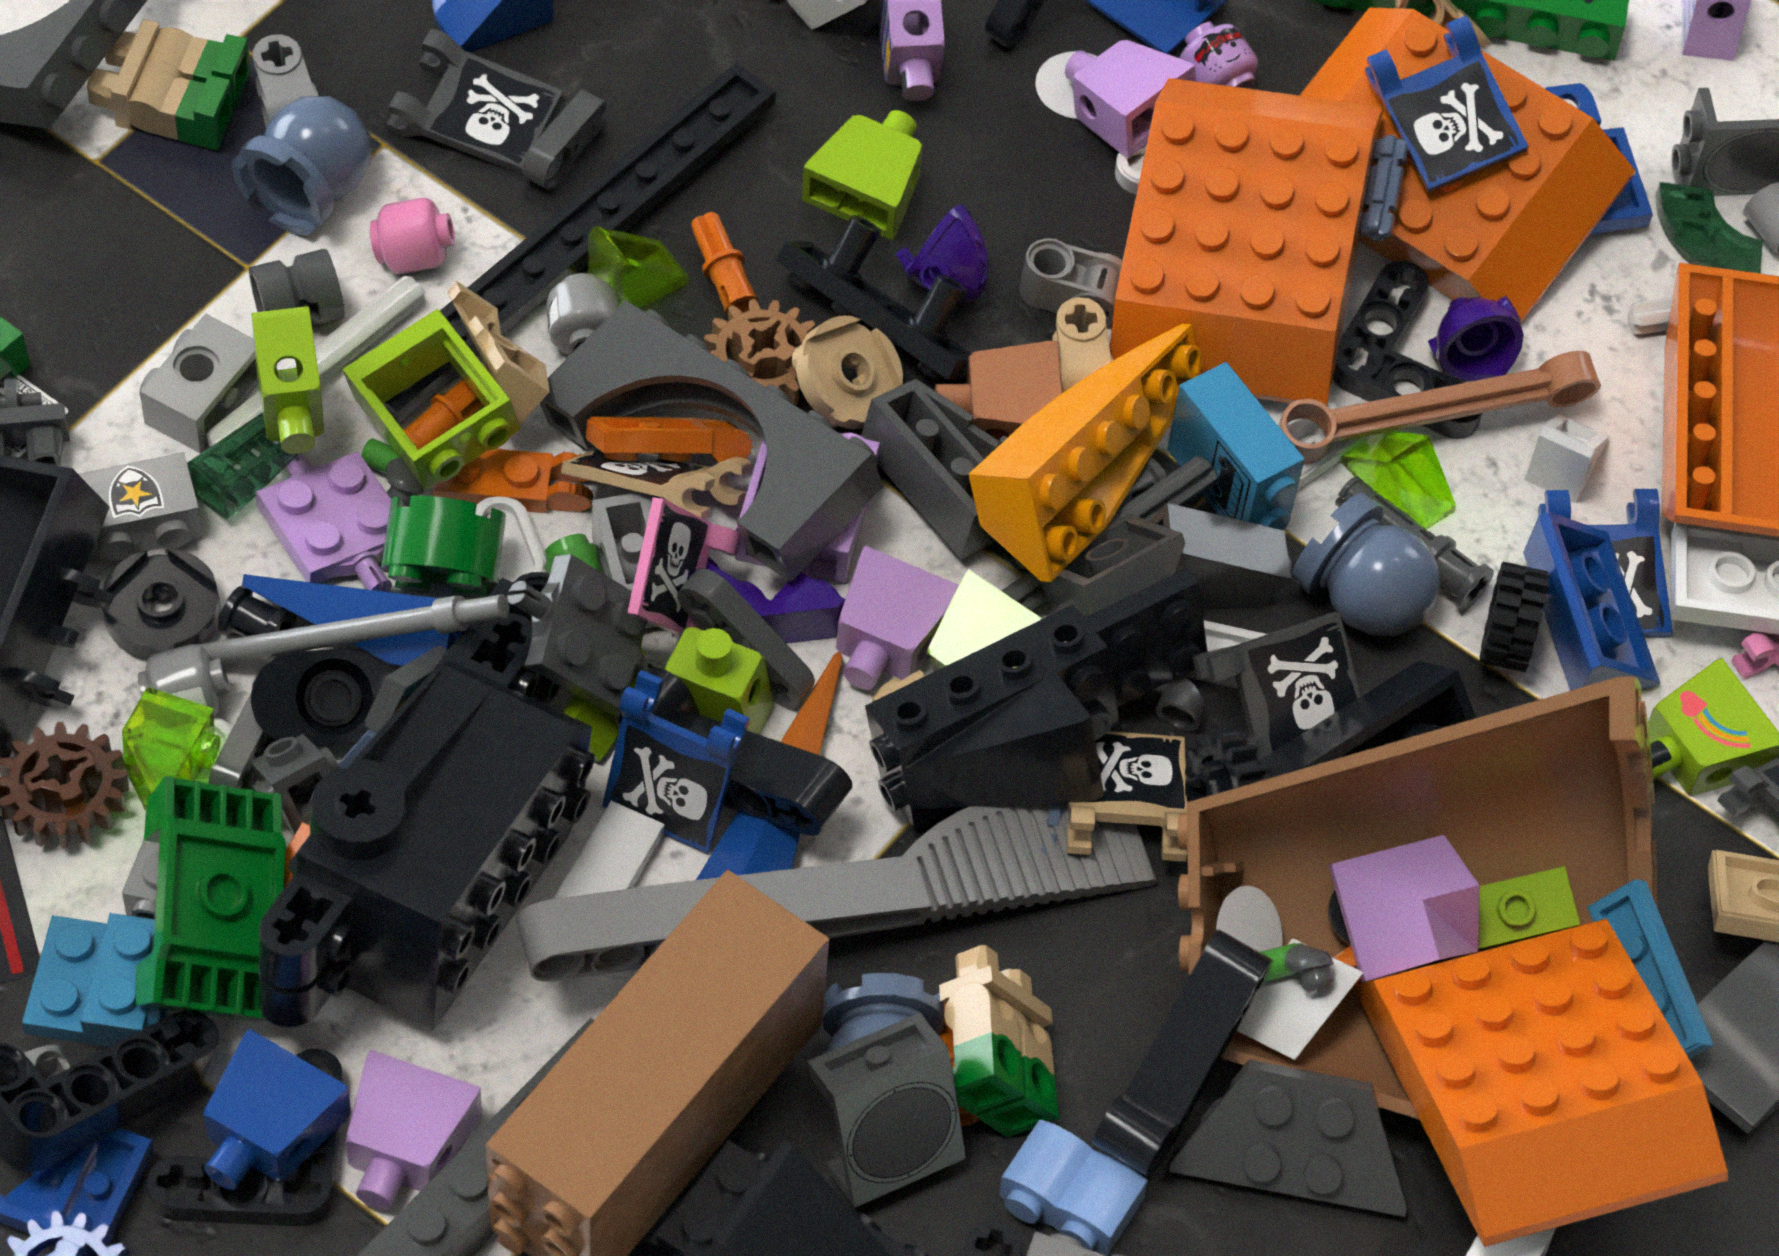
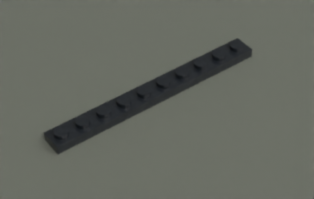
(611, 202)

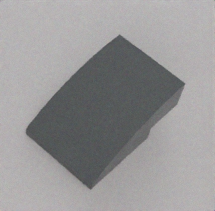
(1743, 1024)

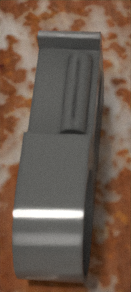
(564, 140)

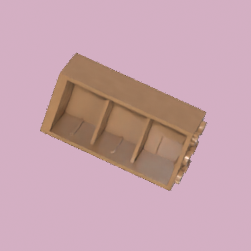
(658, 1078)

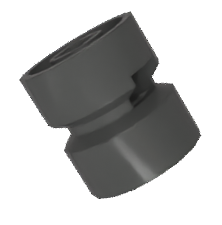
(306, 282)

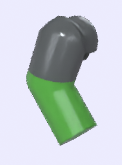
(384, 459)
(1302, 959)

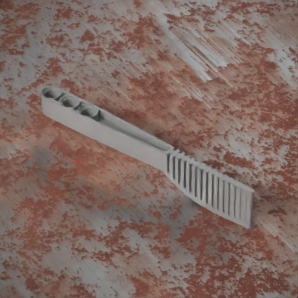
(959, 866)

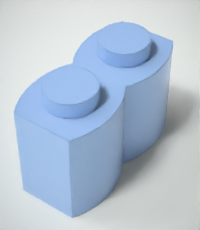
(1072, 1188)

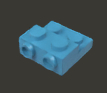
(88, 981)

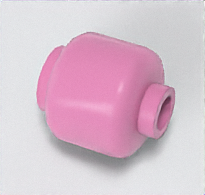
(411, 236)

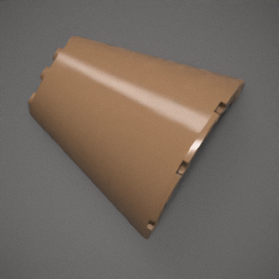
(1507, 790)

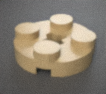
(821, 374)

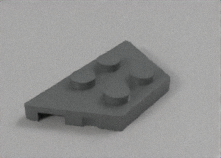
(1297, 1138)

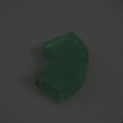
(1700, 231)

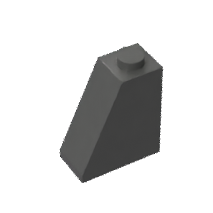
(1230, 558)

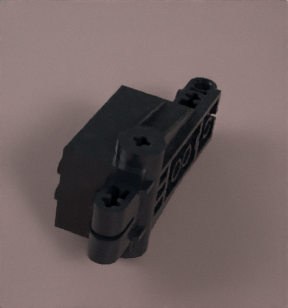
(429, 835)

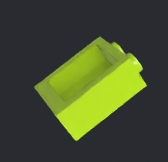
(426, 348)

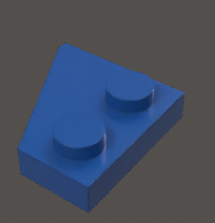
(90, 1181)

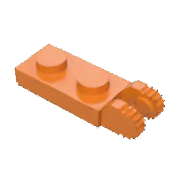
(668, 436)
(521, 477)

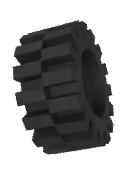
(1514, 616)

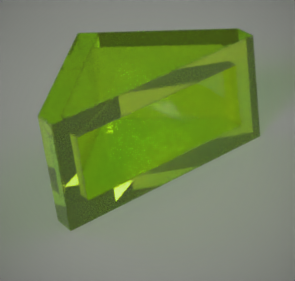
(633, 265)
(1404, 472)

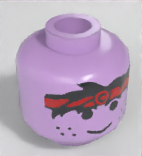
(1220, 55)

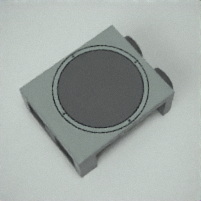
(1725, 154)
(890, 1108)

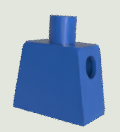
(270, 1112)

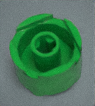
(443, 544)

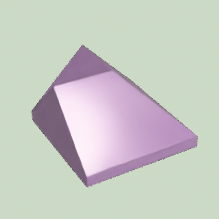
(1407, 907)

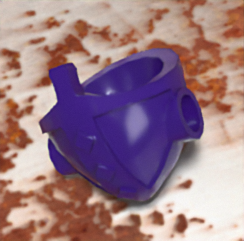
(952, 250)
(1478, 338)

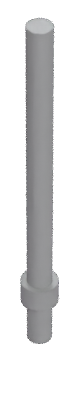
(444, 616)

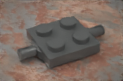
(583, 632)

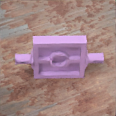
(330, 519)

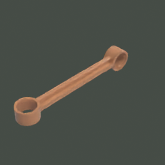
(1560, 381)

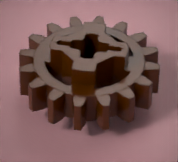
(56, 779)

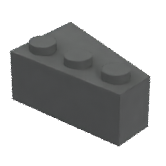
(928, 454)

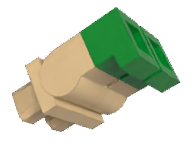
(173, 83)
(999, 1044)

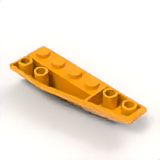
(1080, 454)

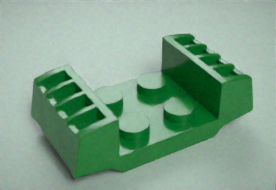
(214, 885)

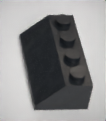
(1402, 707)

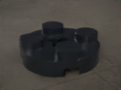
(140, 578)

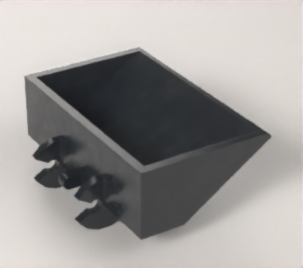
(45, 544)

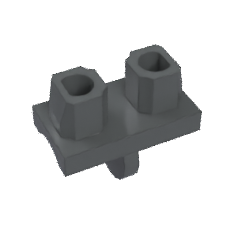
(31, 423)

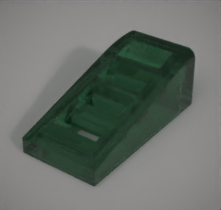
(230, 489)

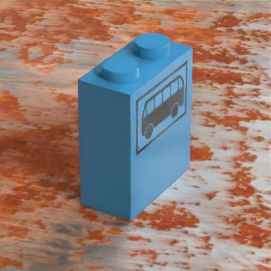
(1247, 449)

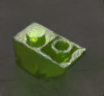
(167, 739)

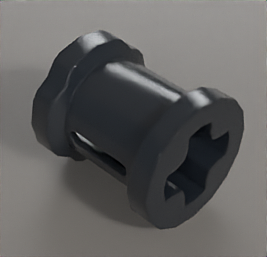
(251, 616)

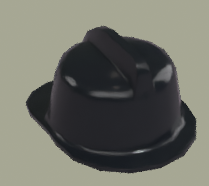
(317, 695)

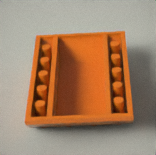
(1506, 224)
(1248, 232)
(1722, 401)
(1547, 1081)

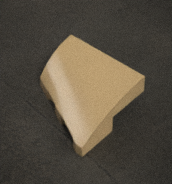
(513, 369)

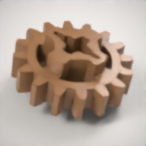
(762, 343)

